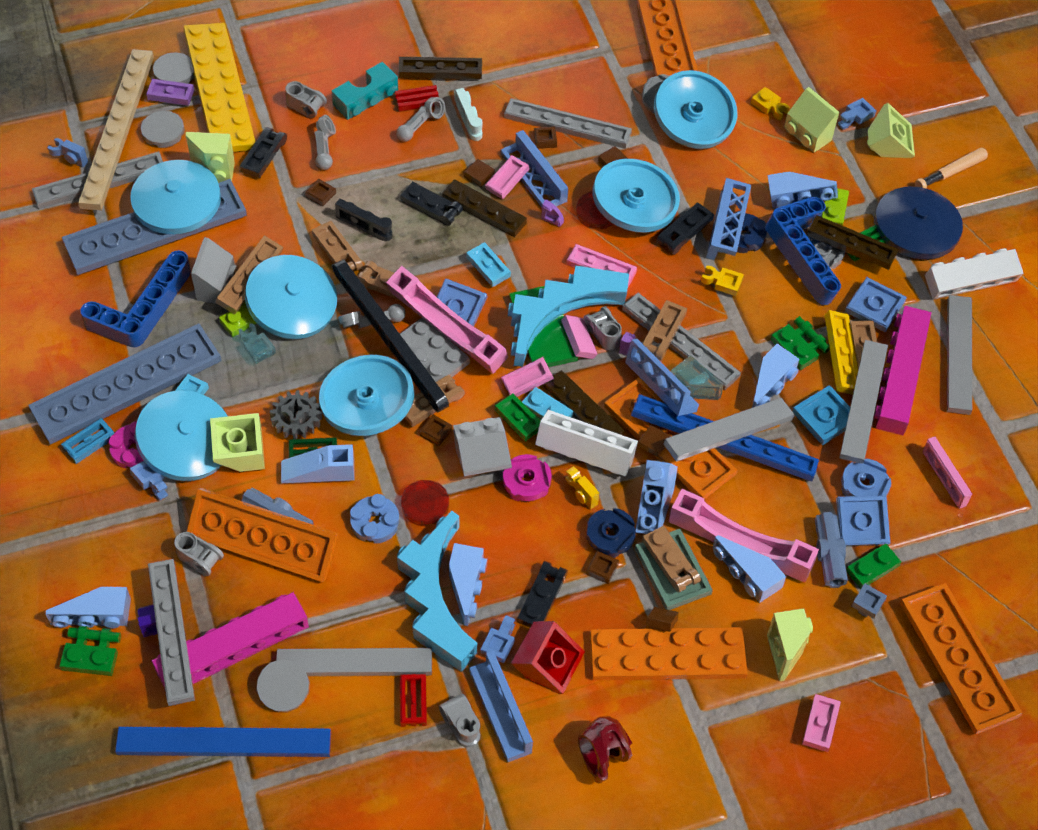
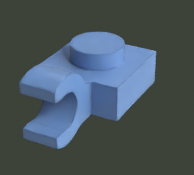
(857, 111)
(72, 152)
(147, 478)
(500, 640)

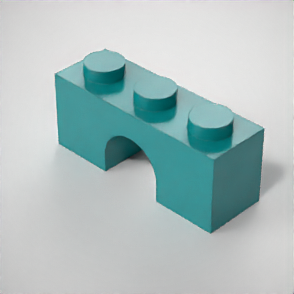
(353, 100)

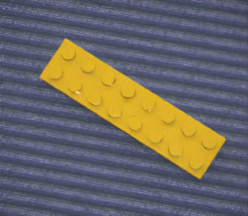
(219, 83)

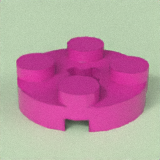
(119, 447)
(527, 490)

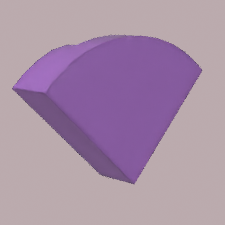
(551, 214)
(625, 343)

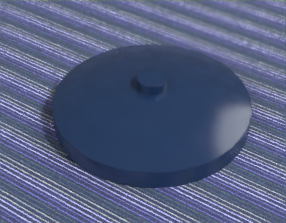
(918, 222)

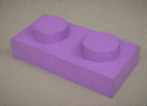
(170, 92)

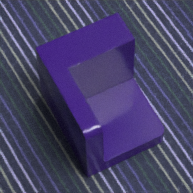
(147, 621)

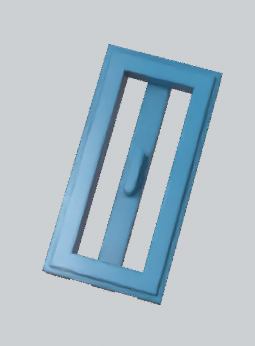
(90, 442)

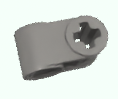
(303, 99)
(604, 328)
(200, 556)
(460, 717)

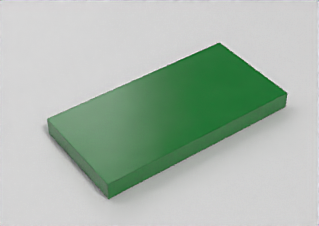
(552, 341)

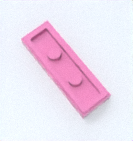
(588, 258)
(947, 472)

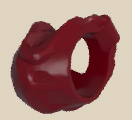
(599, 740)

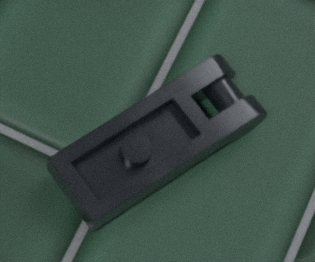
(263, 152)
(431, 203)
(364, 220)
(685, 228)
(542, 595)

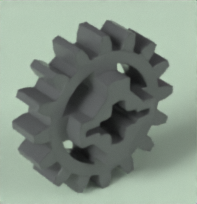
(306, 418)

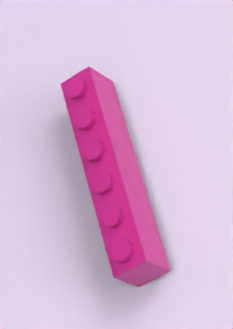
(903, 370)
(242, 637)

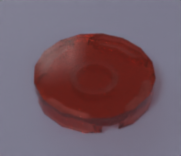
(589, 214)
(424, 502)

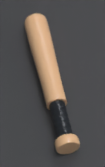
(957, 166)

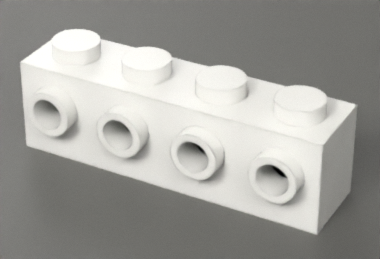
(974, 273)
(586, 442)

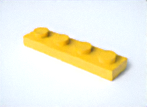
(842, 351)

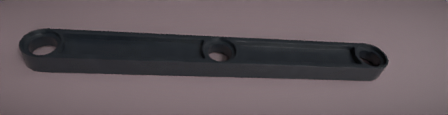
(390, 336)

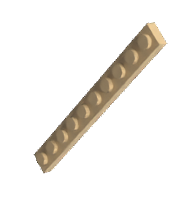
(116, 130)

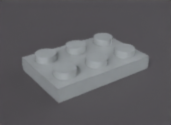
(434, 350)

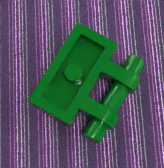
(794, 343)
(87, 658)

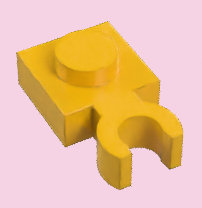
(768, 101)
(725, 281)
(585, 491)

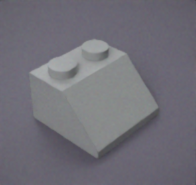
(212, 271)
(482, 446)

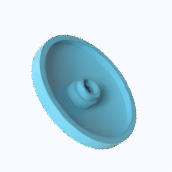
(695, 109)
(636, 195)
(175, 196)
(290, 296)
(366, 395)
(176, 435)

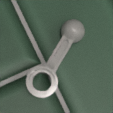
(325, 129)
(405, 132)
(395, 313)

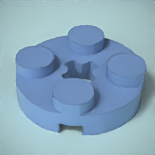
(869, 469)
(374, 506)

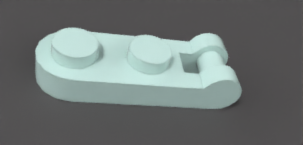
(469, 114)

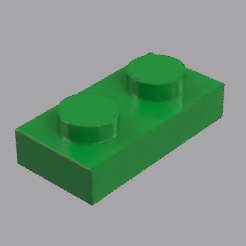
(518, 417)
(873, 566)

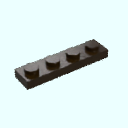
(440, 67)
(485, 208)
(852, 242)
(583, 407)

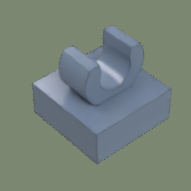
(869, 601)

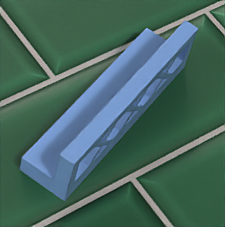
(552, 183)
(720, 218)
(660, 379)
(501, 708)

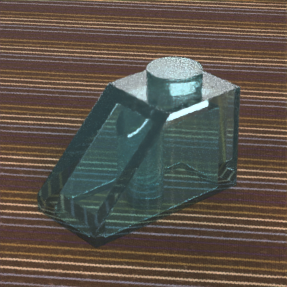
(698, 380)

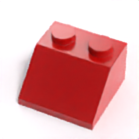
(548, 656)

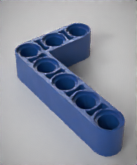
(786, 231)
(146, 310)

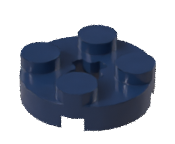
(756, 236)
(610, 519)

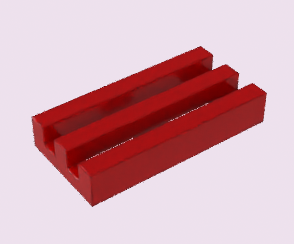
(415, 95)
(413, 720)

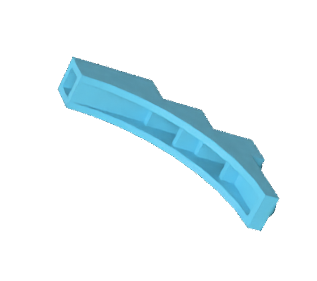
(584, 288)
(434, 625)

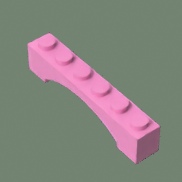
(468, 338)
(696, 516)

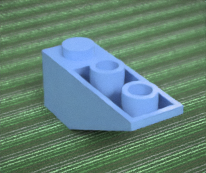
(793, 187)
(775, 370)
(320, 465)
(655, 495)
(756, 572)
(464, 573)
(96, 608)

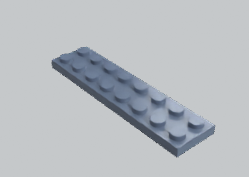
(128, 236)
(124, 383)

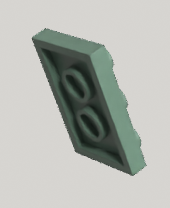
(668, 595)

